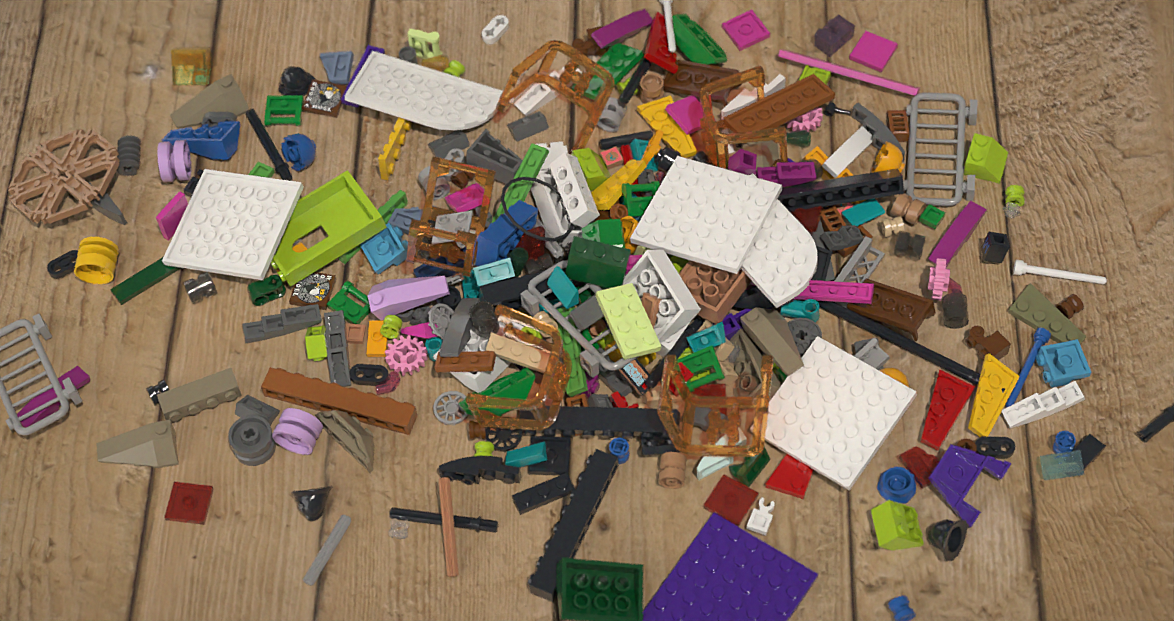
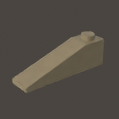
(748, 368)

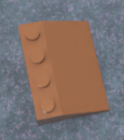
(714, 289)

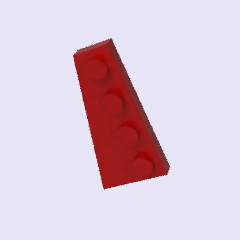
(657, 45)
(945, 407)
(790, 477)

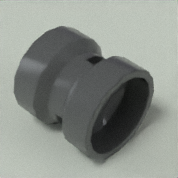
(408, 54)

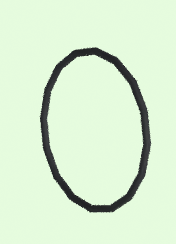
(520, 227)

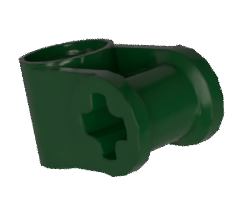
(265, 290)

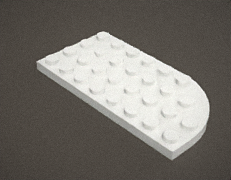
(422, 94)
(781, 256)

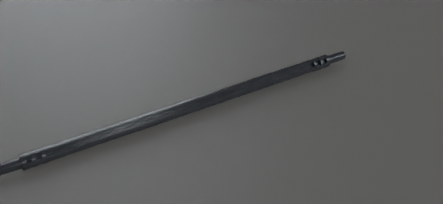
(901, 341)

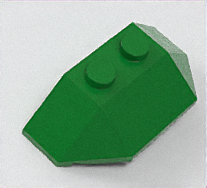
(696, 42)
(605, 231)
(513, 386)

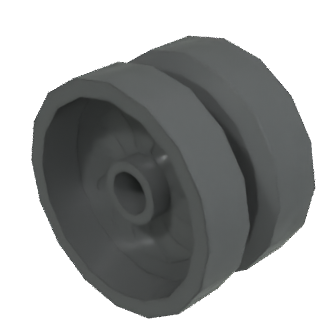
(252, 440)

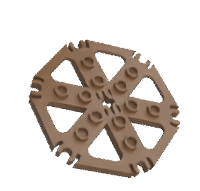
(54, 185)

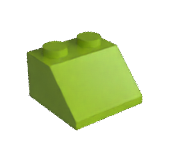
(986, 159)
(592, 167)

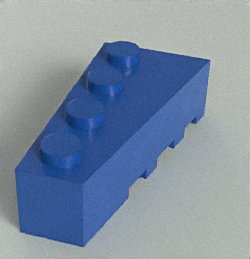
(503, 235)

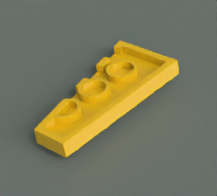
(659, 118)
(392, 150)
(610, 190)
(989, 396)

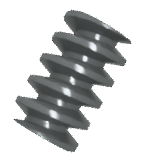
(128, 155)

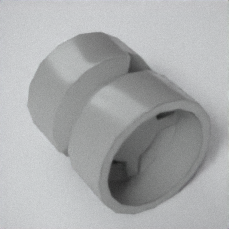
(612, 115)
(442, 186)

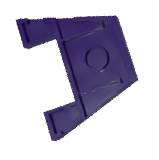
(956, 475)

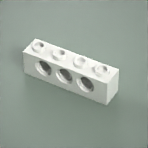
(574, 190)

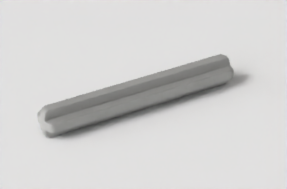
(553, 246)
(327, 550)

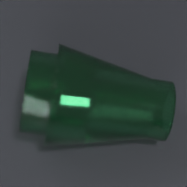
(799, 138)
(518, 258)

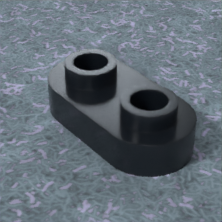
(62, 263)
(370, 373)
(994, 446)

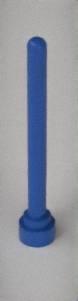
(1040, 338)

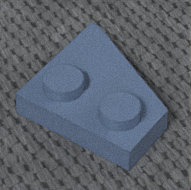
(338, 66)
(402, 217)

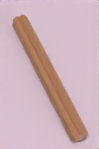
(448, 527)

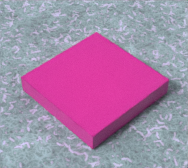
(745, 30)
(873, 51)
(686, 113)
(466, 198)
(171, 215)

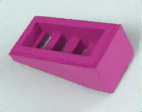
(421, 330)

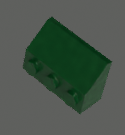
(597, 263)

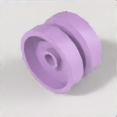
(174, 161)
(297, 431)

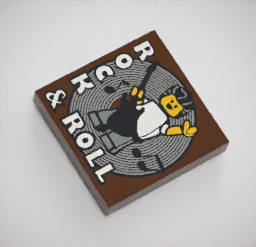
(324, 98)
(313, 290)

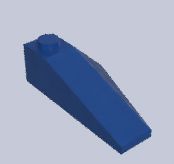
(211, 142)

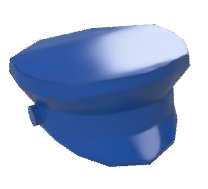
(897, 485)

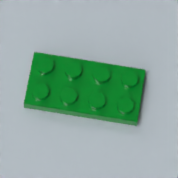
(617, 62)

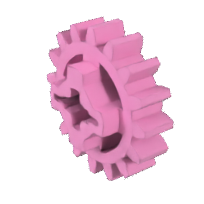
(806, 120)
(938, 279)
(409, 357)

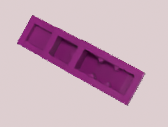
(622, 28)
(788, 173)
(958, 233)
(78, 378)

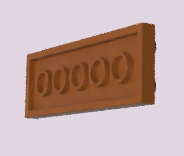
(781, 106)

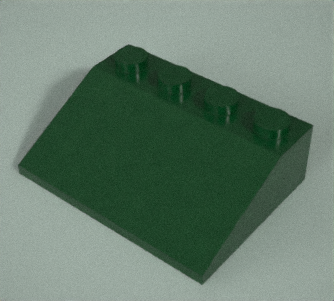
(599, 590)

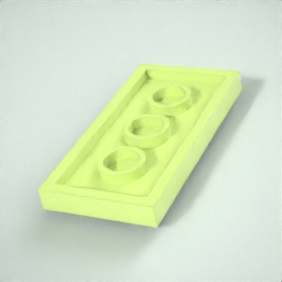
(628, 321)

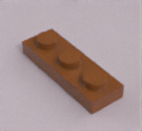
(466, 362)

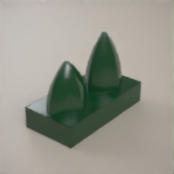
(751, 468)

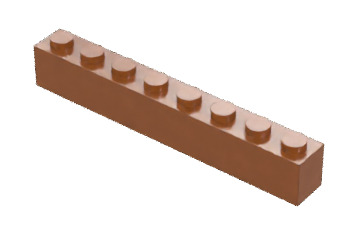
(326, 396)

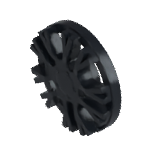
(504, 435)

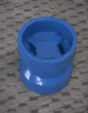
(1065, 439)
(615, 449)
(901, 609)

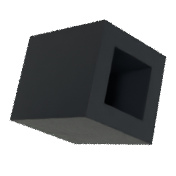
(995, 247)

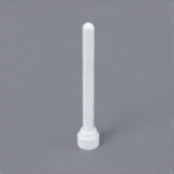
(669, 24)
(1022, 268)

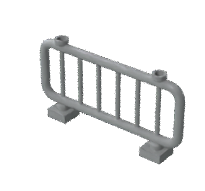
(963, 112)
(590, 357)
(63, 395)

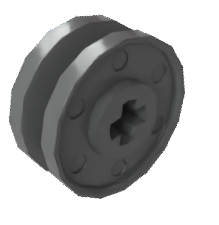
(804, 329)

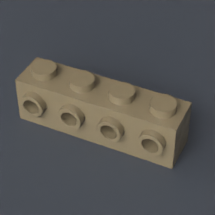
(199, 395)

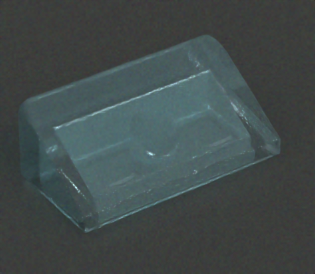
(1062, 465)

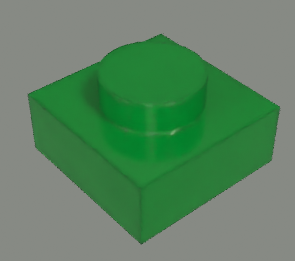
(932, 216)

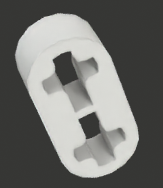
(493, 28)

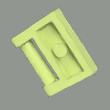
(419, 41)

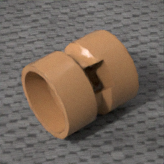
(651, 88)
(908, 208)
(673, 467)

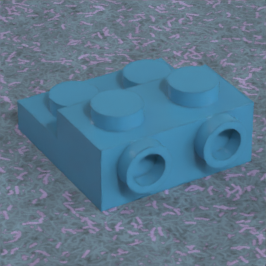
(385, 248)
(1063, 363)

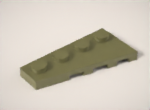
(1039, 312)

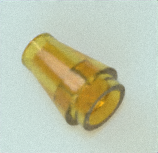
(437, 62)

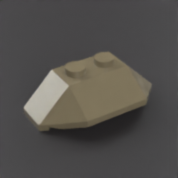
(349, 435)

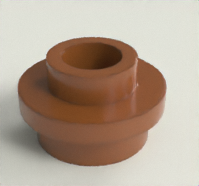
(618, 211)

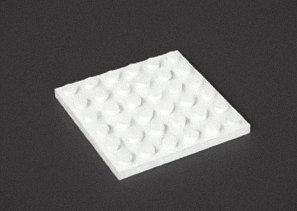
(706, 214)
(233, 224)
(835, 412)

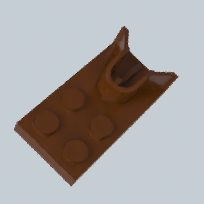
(694, 76)
(896, 308)

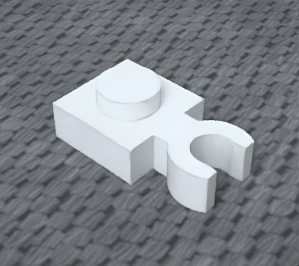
(761, 519)

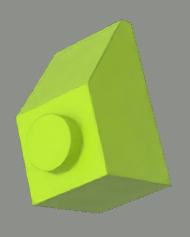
(316, 343)

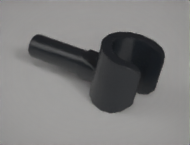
(831, 108)

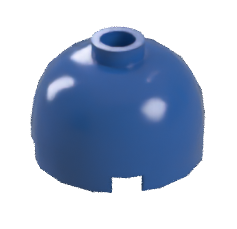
(299, 151)

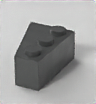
(492, 155)

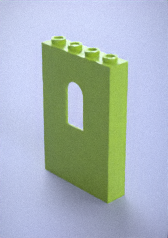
(344, 215)

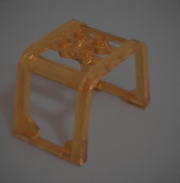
(549, 52)
(717, 142)
(422, 228)
(552, 385)
(683, 440)

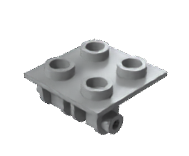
(453, 223)

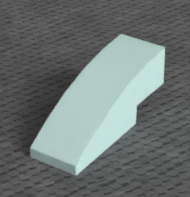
(711, 464)

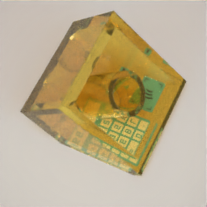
(191, 65)

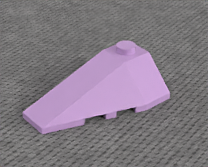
(404, 294)

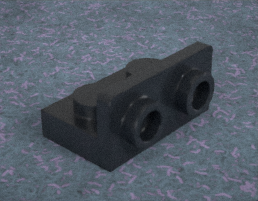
(657, 446)

